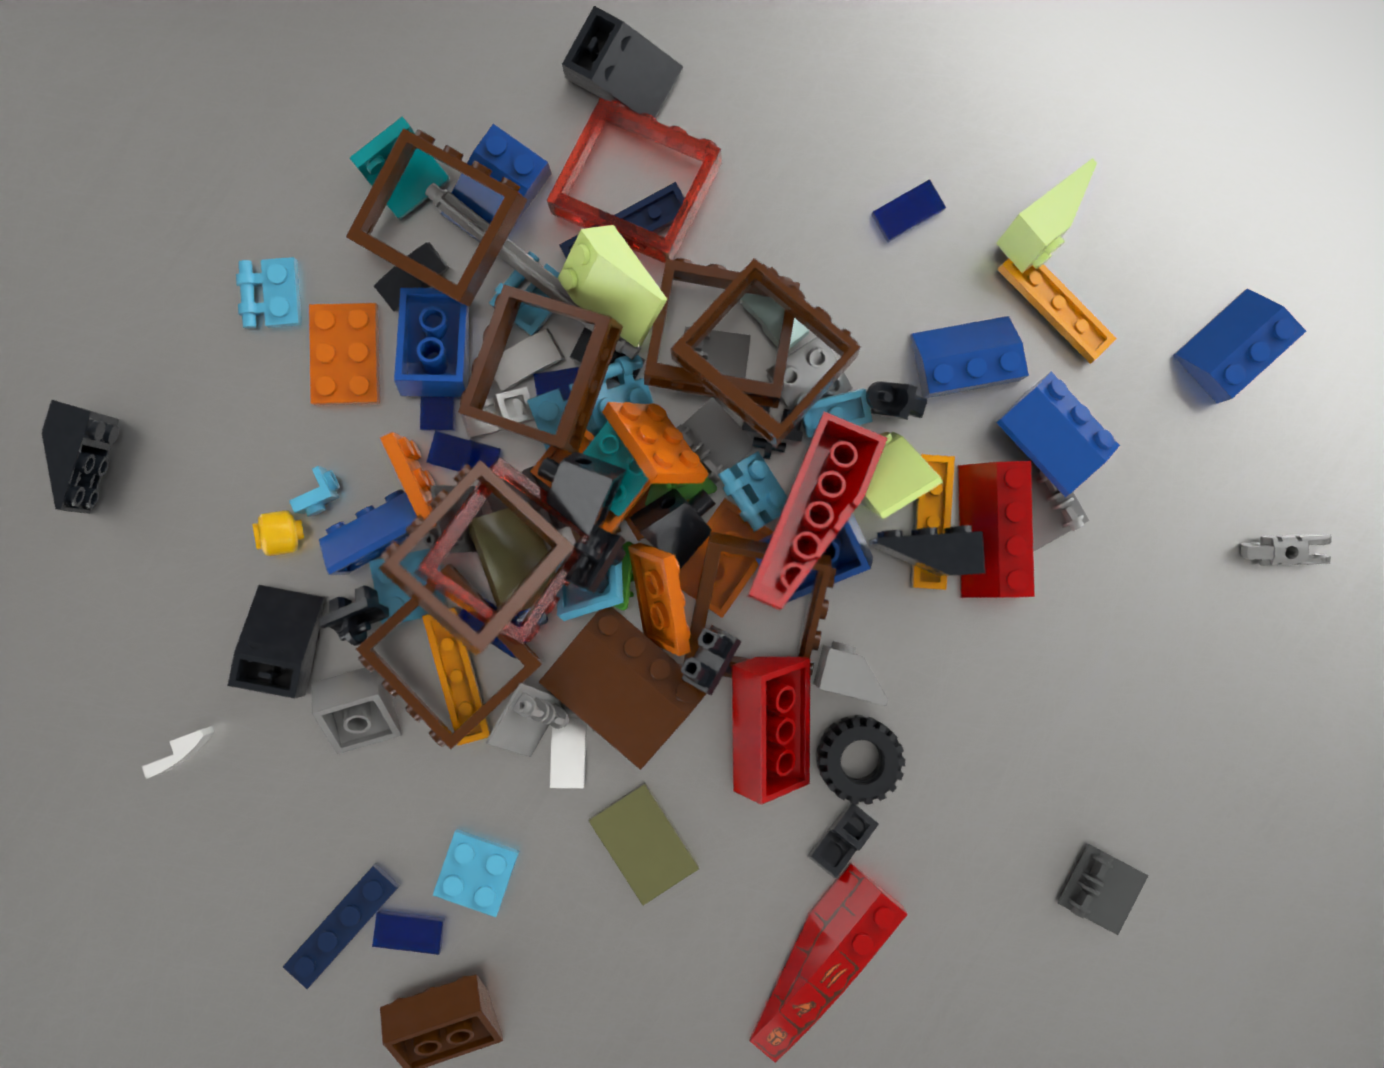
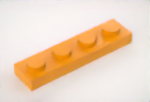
(1060, 309)
(933, 511)
(456, 678)

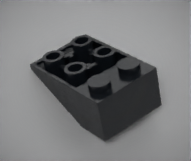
(620, 64)
(77, 454)
(945, 554)
(277, 643)

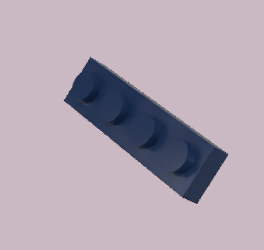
(651, 213)
(341, 926)

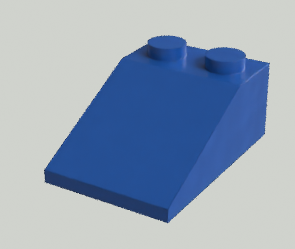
(506, 159)
(431, 344)
(848, 555)

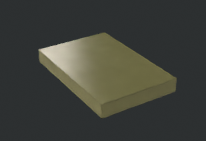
(507, 553)
(643, 844)

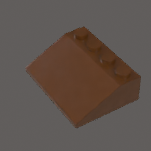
(622, 686)

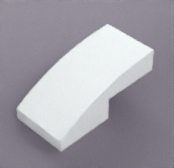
(527, 358)
(508, 404)
(182, 749)
(568, 755)

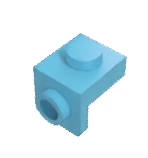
(316, 499)

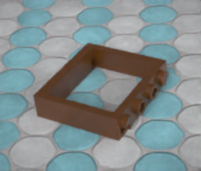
(488, 247)
(794, 302)
(680, 379)
(585, 387)
(394, 554)
(816, 609)
(416, 707)

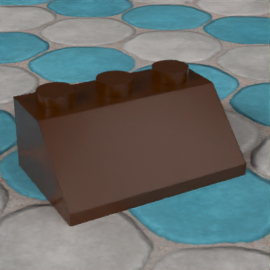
(440, 1023)

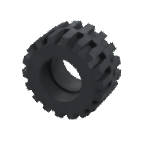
(880, 780)

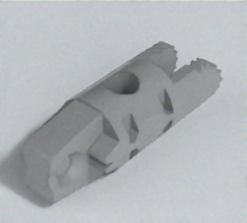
(1272, 550)

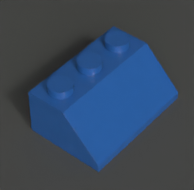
(1238, 344)
(969, 357)
(1058, 434)
(368, 536)

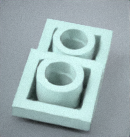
(771, 316)

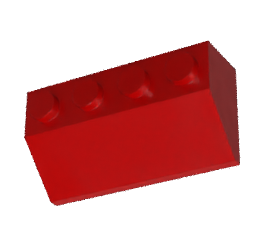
(999, 503)
(771, 726)

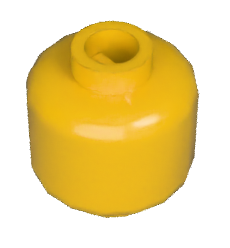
(277, 533)

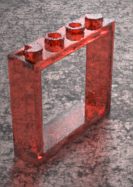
(647, 126)
(547, 600)

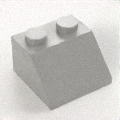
(847, 674)
(354, 710)

